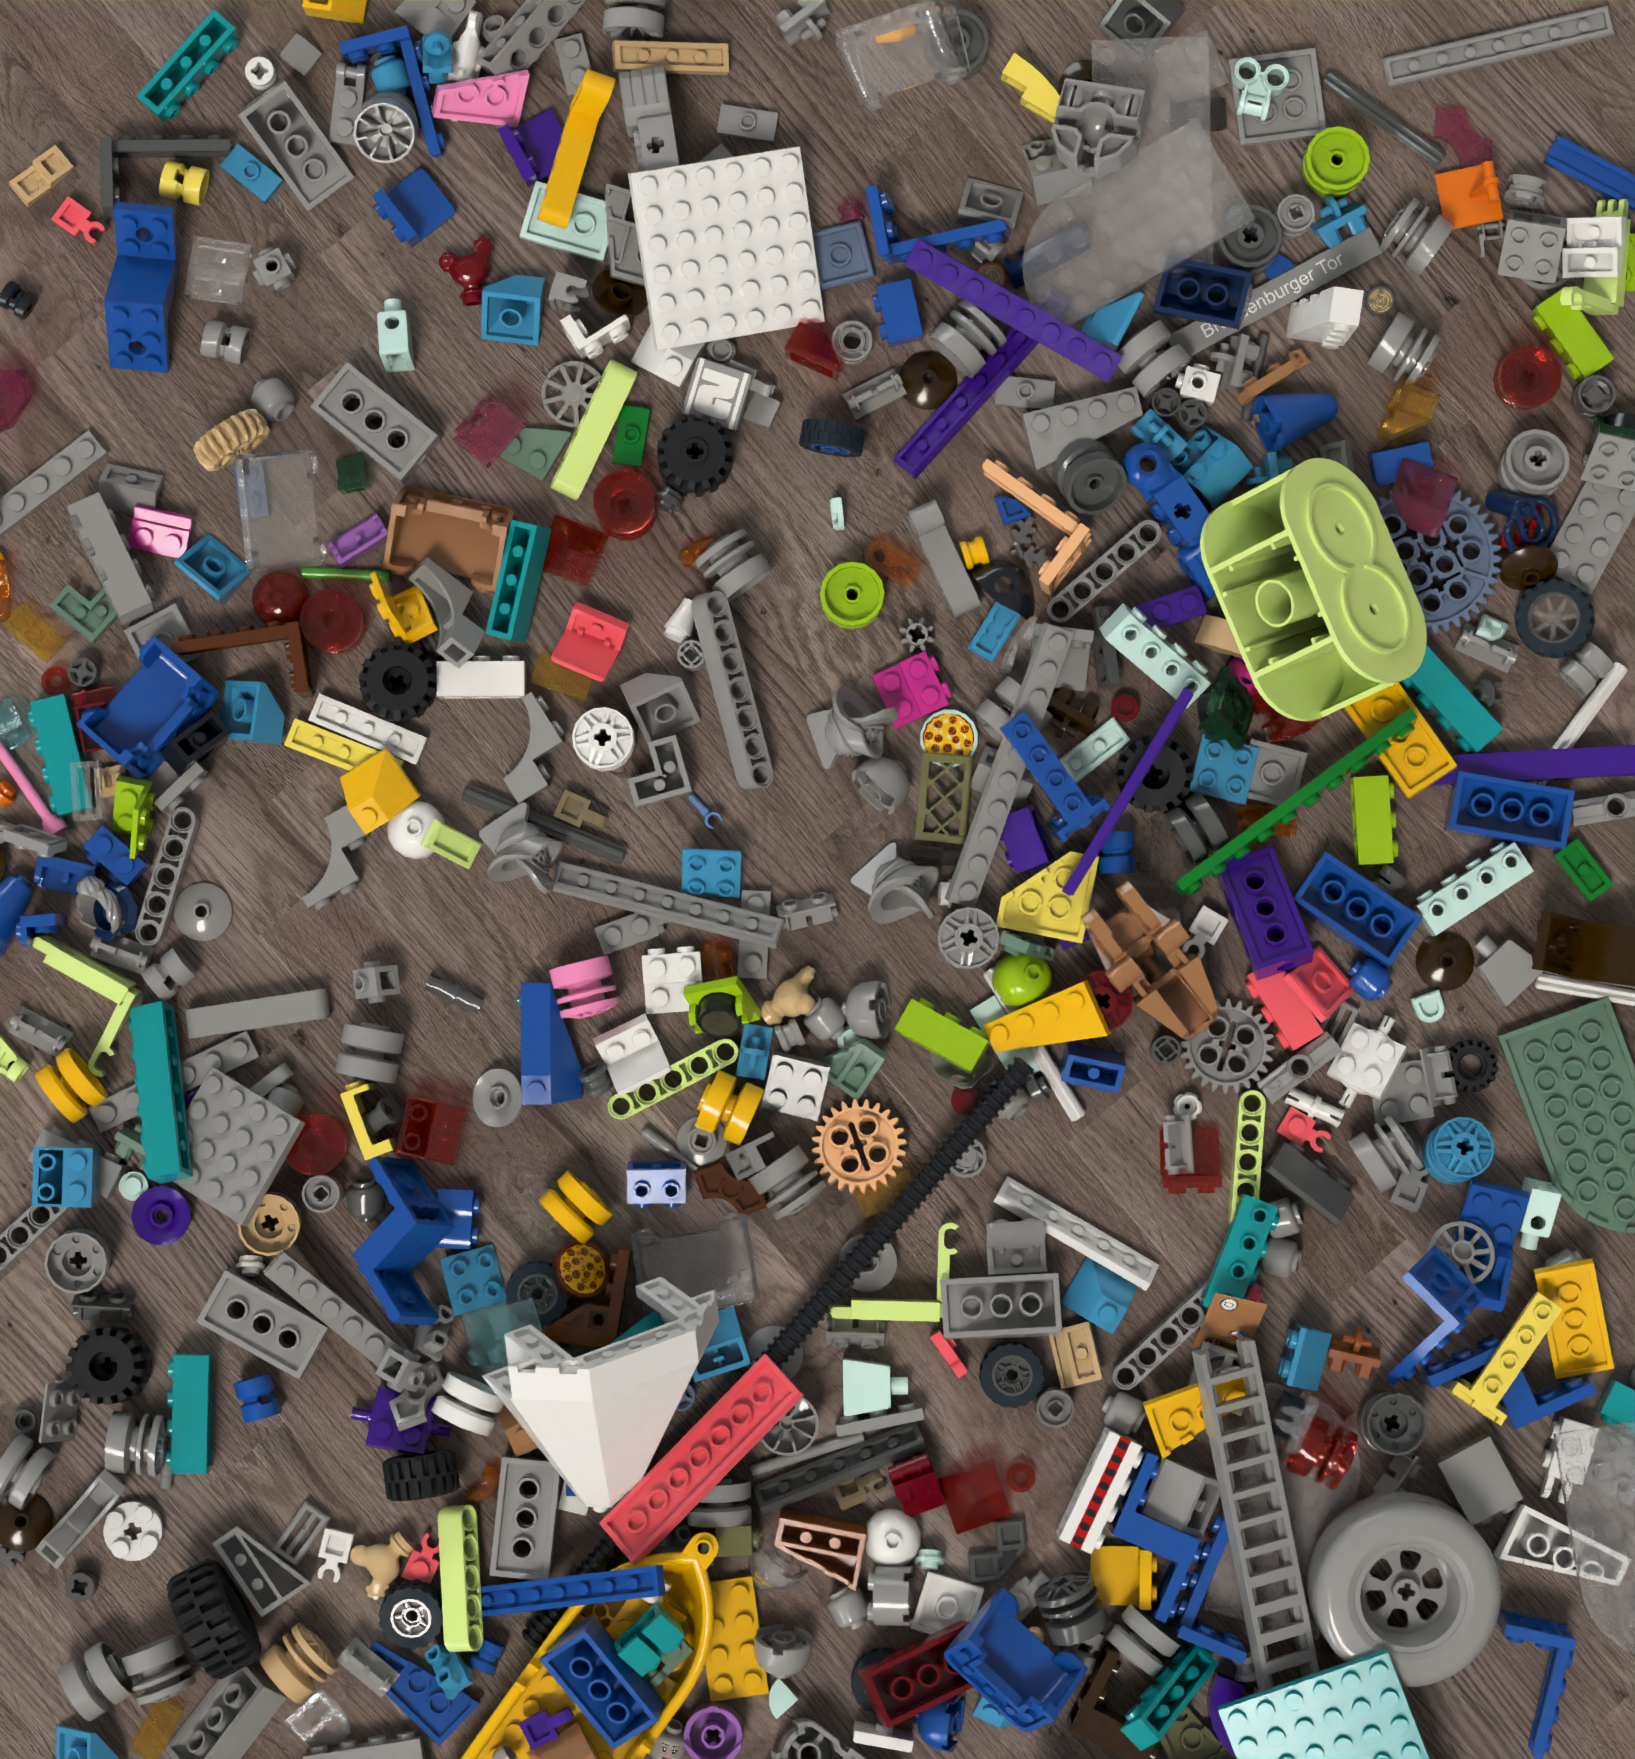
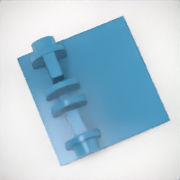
(1224, 771)
(711, 872)
(473, 1279)

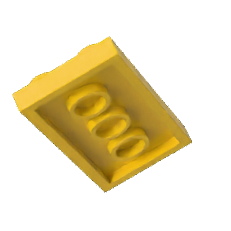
(1411, 761)
(1579, 1333)
(731, 1658)

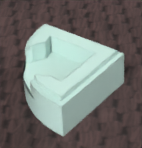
(837, 513)
(1490, 628)
(781, 1698)

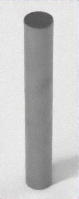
(1256, 368)

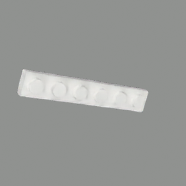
(1077, 1233)

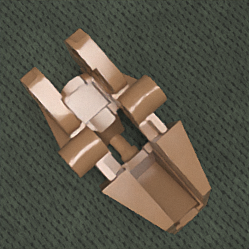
(1175, 998)

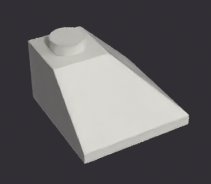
(669, 364)

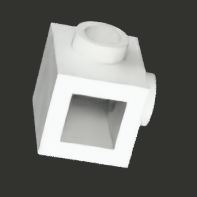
(1198, 384)

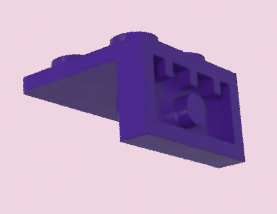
(533, 146)

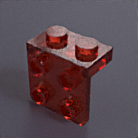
(1206, 1164)

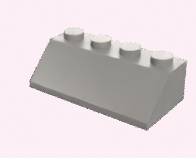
(228, 1717)

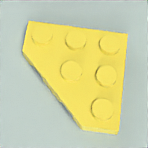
(1043, 908)

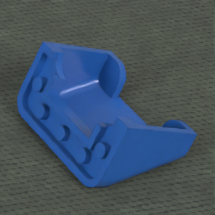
(150, 710)
(1013, 1665)

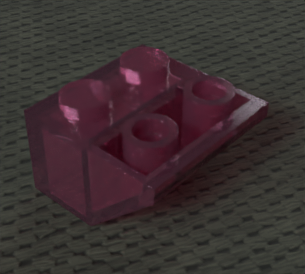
(488, 431)

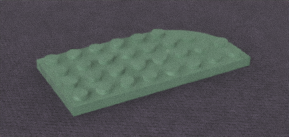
(1580, 1108)

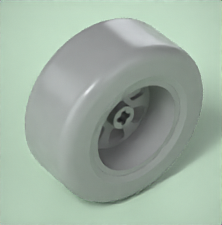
(1383, 1528)

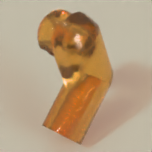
(688, 553)

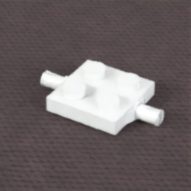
(1367, 1061)

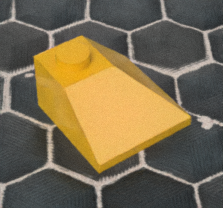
(377, 790)

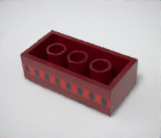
(913, 1678)

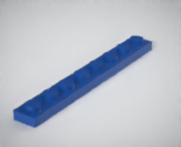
(573, 1590)

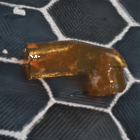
(487, 1487)

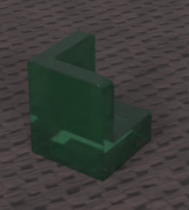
(352, 474)

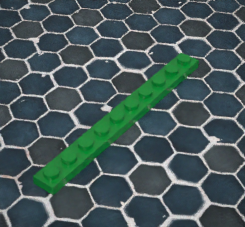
(1287, 811)

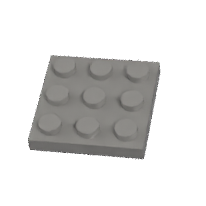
(1293, 113)

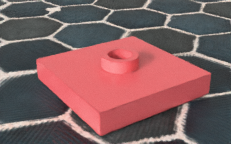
(1319, 984)

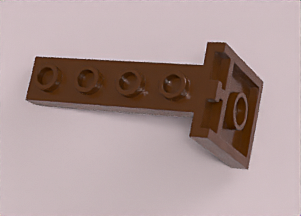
(275, 631)

